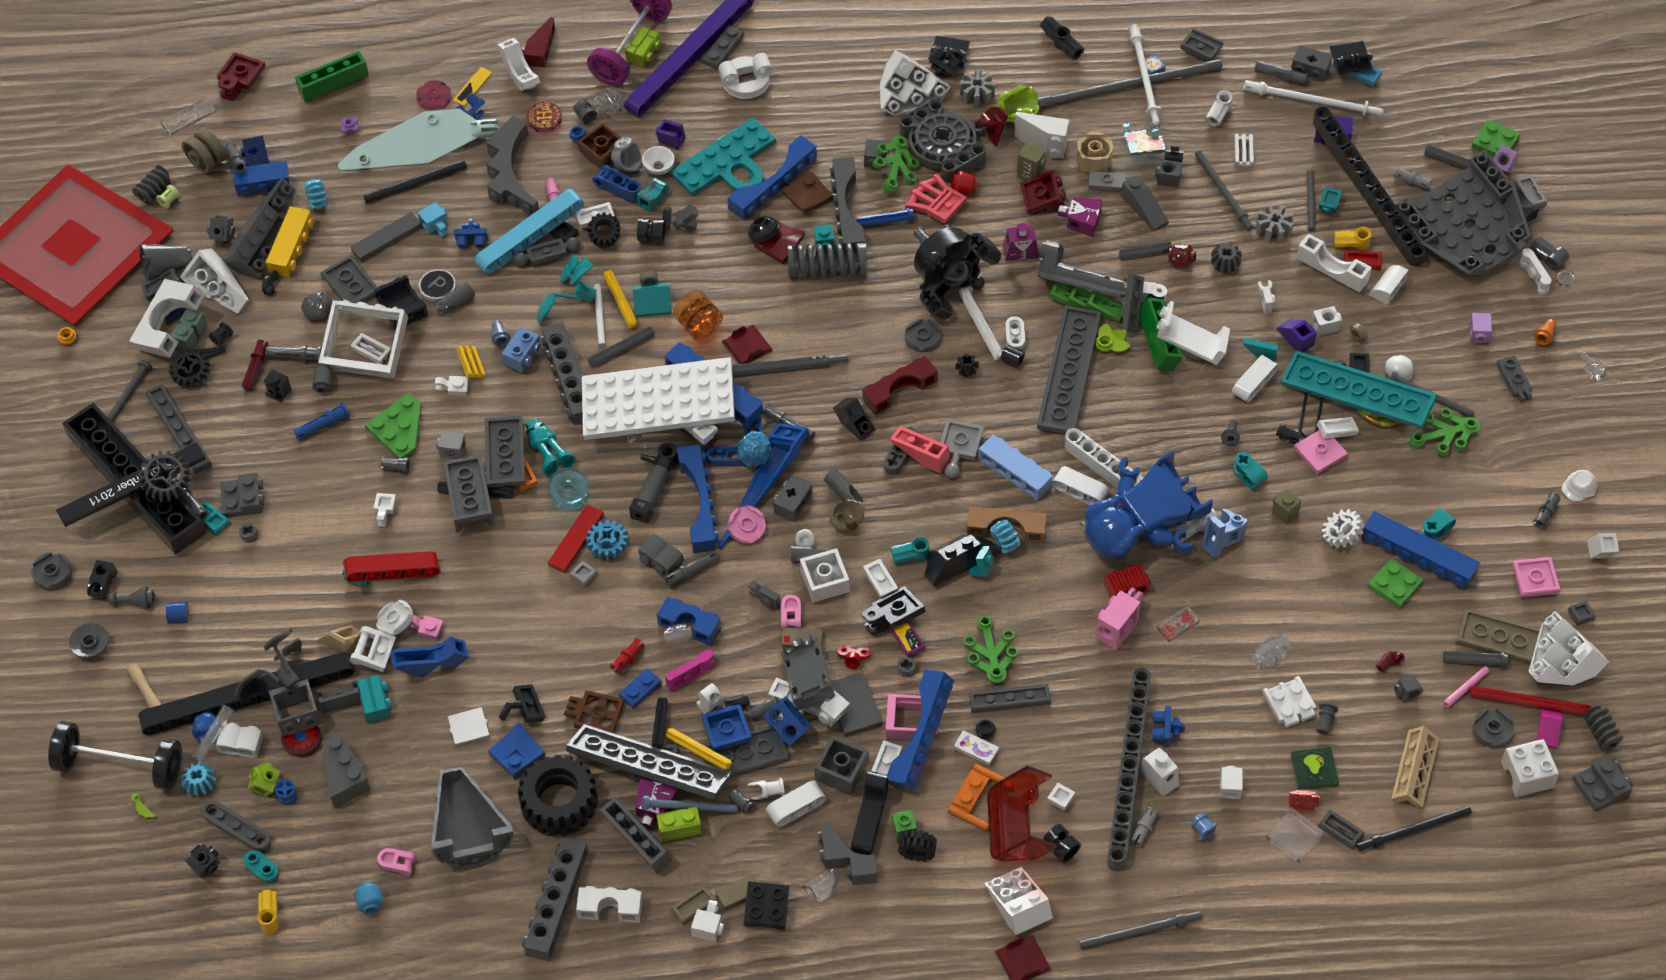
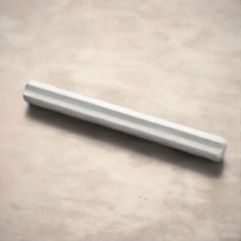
(981, 323)

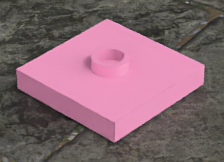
(1320, 452)
(1536, 577)

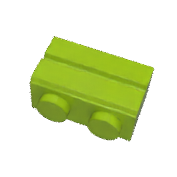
(643, 47)
(679, 824)

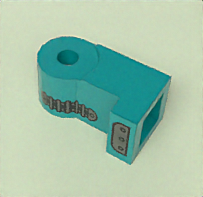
(652, 194)

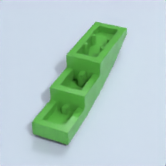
(1084, 299)

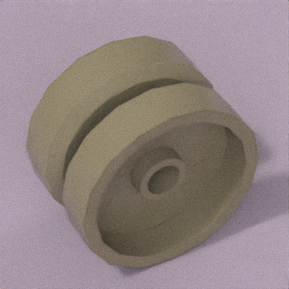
(204, 150)

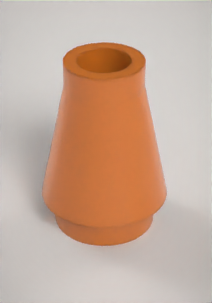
(1545, 333)

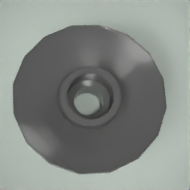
(88, 634)

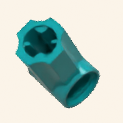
(910, 551)

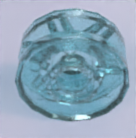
(566, 479)

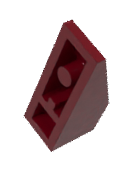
(539, 45)

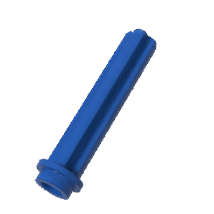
(886, 218)

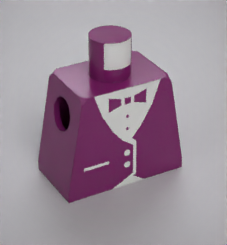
(1082, 215)
(1020, 243)
(654, 791)

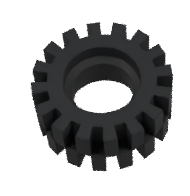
(604, 219)
(917, 845)

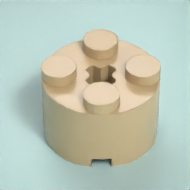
(1094, 153)

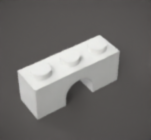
(593, 900)

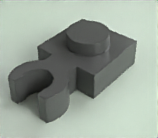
(767, 596)

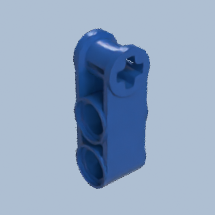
(617, 184)

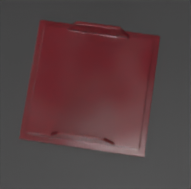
(747, 344)
(1023, 959)

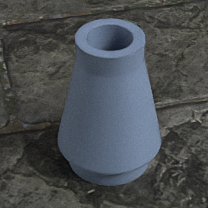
(499, 334)

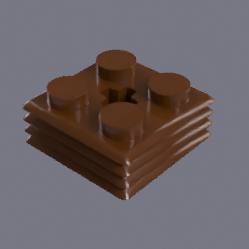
(598, 145)

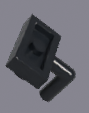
(527, 703)

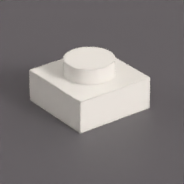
(1061, 796)

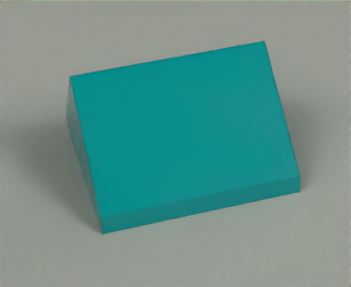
(652, 299)

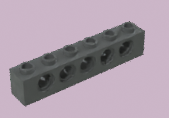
(559, 347)
(544, 946)

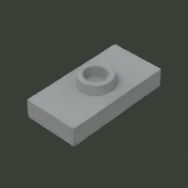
(1106, 181)
(1531, 190)

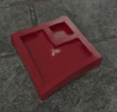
(778, 245)

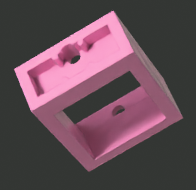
(901, 702)

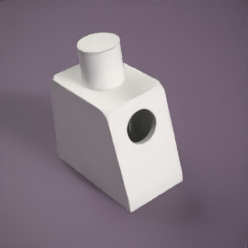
(1157, 769)

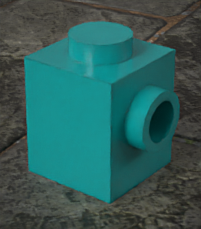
(824, 235)

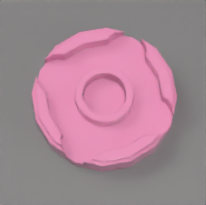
(746, 524)

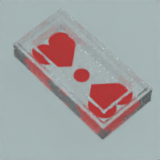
(1178, 623)

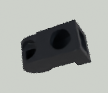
(101, 579)

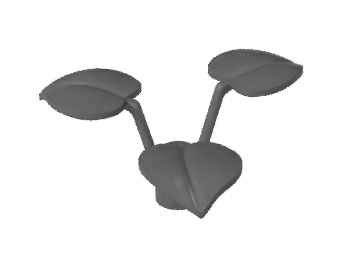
(285, 673)

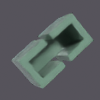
(190, 328)

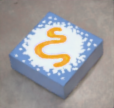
(1154, 65)

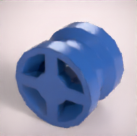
(282, 789)

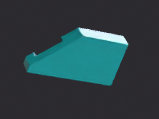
(215, 521)

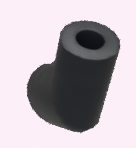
(267, 282)

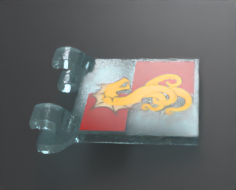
(1143, 141)

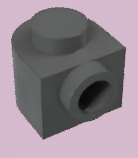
(1408, 688)

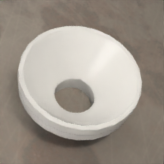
(658, 155)

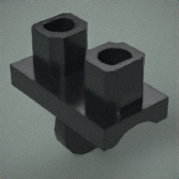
(937, 57)

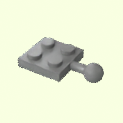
(963, 443)

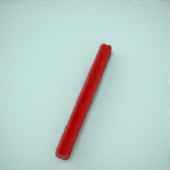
(1528, 700)

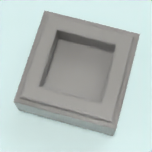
(583, 573)

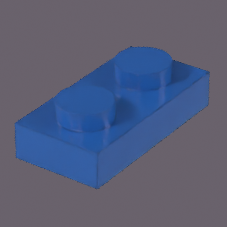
(640, 688)

